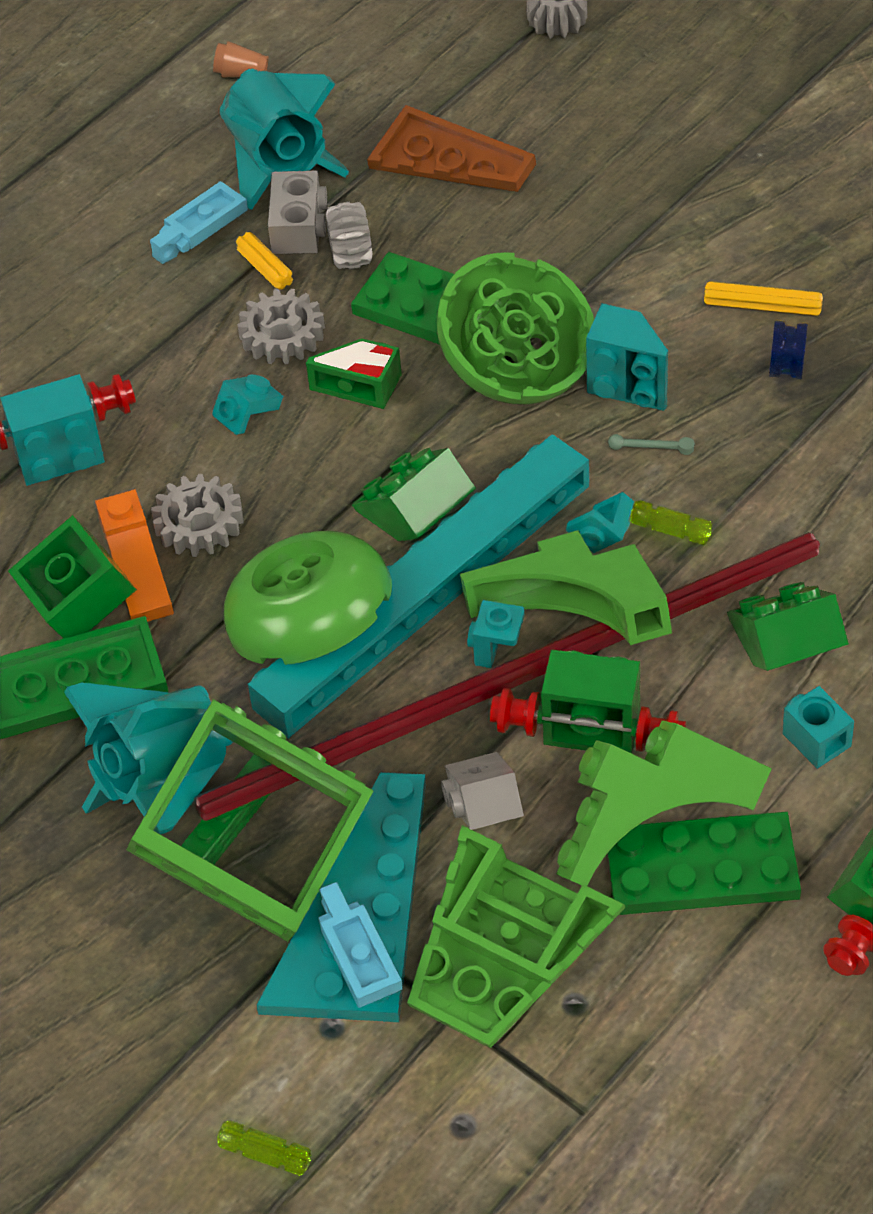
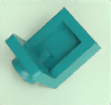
(242, 398)
(605, 522)
(495, 625)

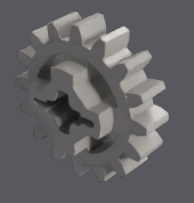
(281, 326)
(197, 515)

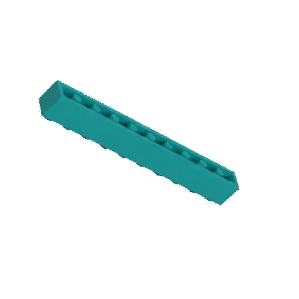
(429, 580)

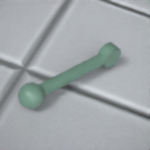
(684, 445)

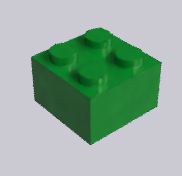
(71, 579)

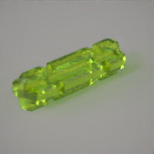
(671, 522)
(264, 1147)

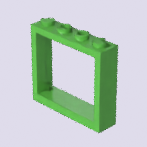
(216, 883)

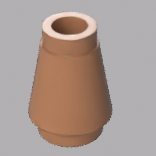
(234, 59)

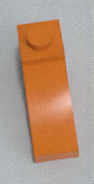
(134, 554)

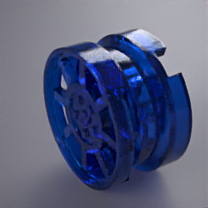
(788, 349)

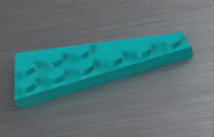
(378, 872)

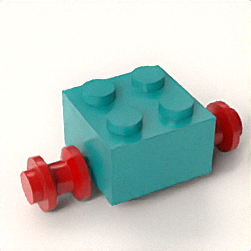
(56, 425)

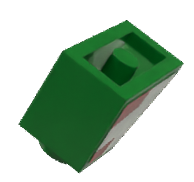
(356, 372)

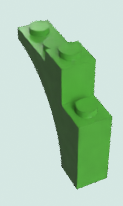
(568, 578)
(629, 790)

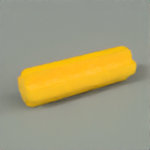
(264, 260)

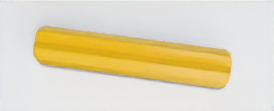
(763, 298)

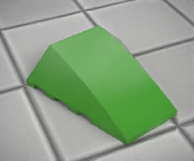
(500, 940)

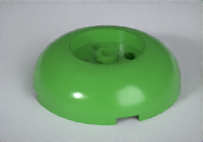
(538, 304)
(305, 597)

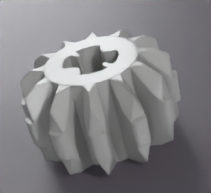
(556, 16)
(349, 235)

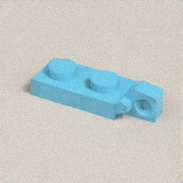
(197, 221)
(357, 948)

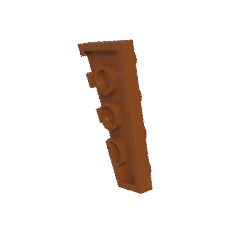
(445, 151)

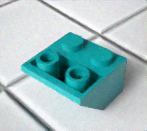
(626, 359)

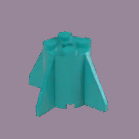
(276, 127)
(138, 742)

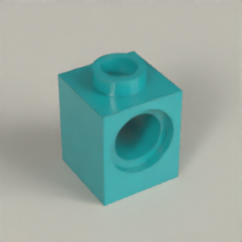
(821, 741)

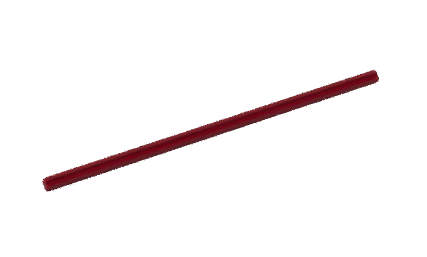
(507, 675)

